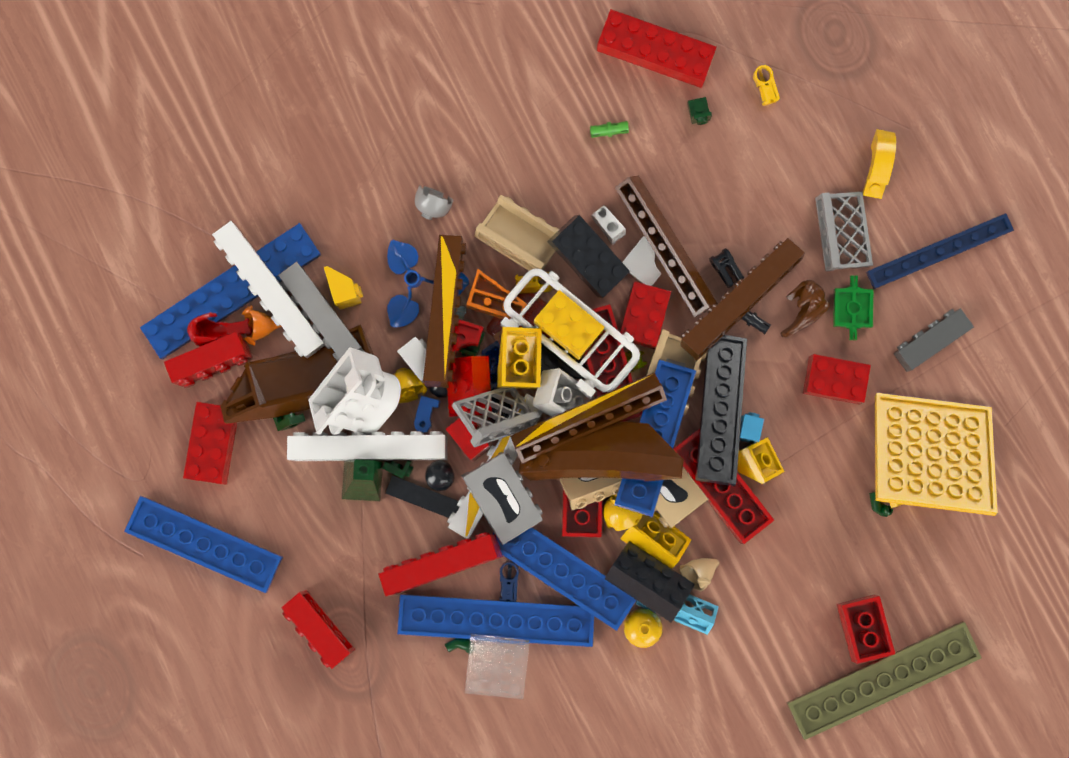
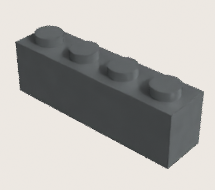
(933, 340)

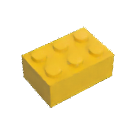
(568, 324)

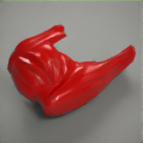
(204, 331)

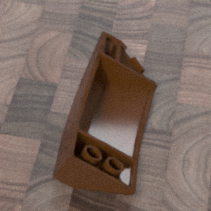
(281, 383)
(614, 451)

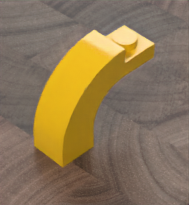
(882, 163)

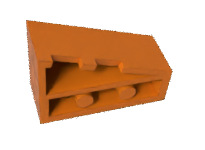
(489, 297)

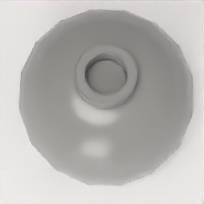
(432, 203)

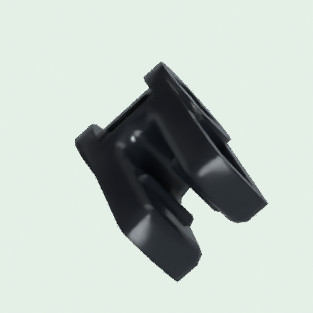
(727, 262)

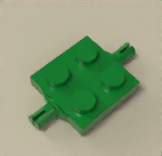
(853, 308)

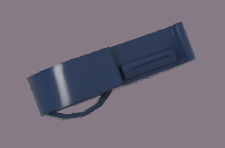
(509, 584)

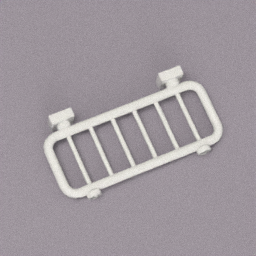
(591, 381)

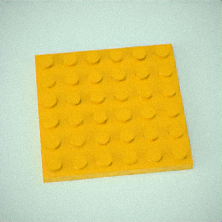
(934, 454)

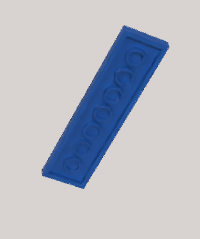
(665, 418)
(203, 544)
(569, 576)

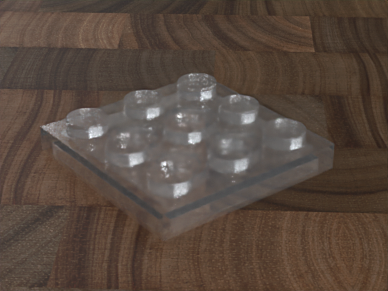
(497, 666)

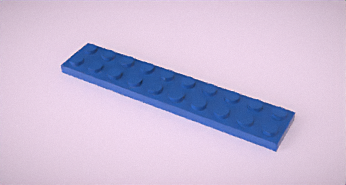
(226, 292)
(507, 619)

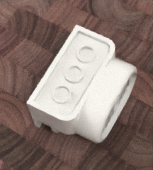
(355, 395)

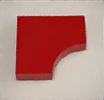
(467, 335)

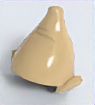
(699, 571)

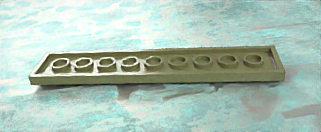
(883, 680)

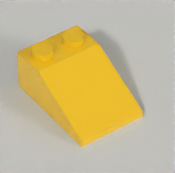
(519, 358)

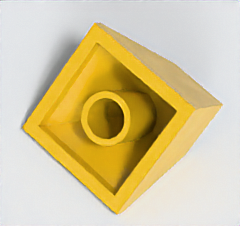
(759, 461)

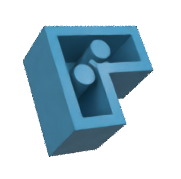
(751, 428)

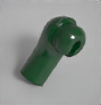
(879, 507)
(463, 644)

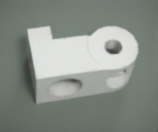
(609, 224)

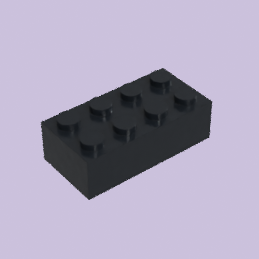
(588, 256)
(649, 581)

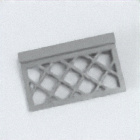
(829, 235)
(503, 426)

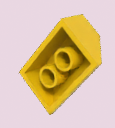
(656, 540)

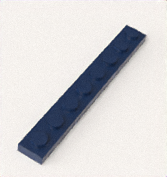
(939, 251)

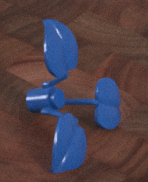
(402, 258)

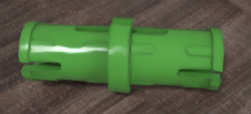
(609, 129)

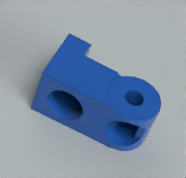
(424, 413)

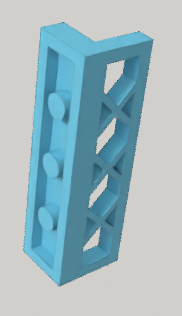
(694, 616)

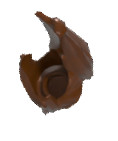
(812, 306)

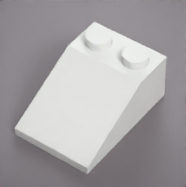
(558, 393)

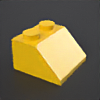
(343, 289)

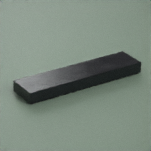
(422, 497)

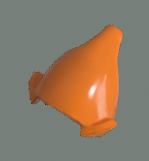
(260, 323)

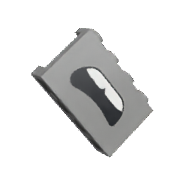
(503, 497)

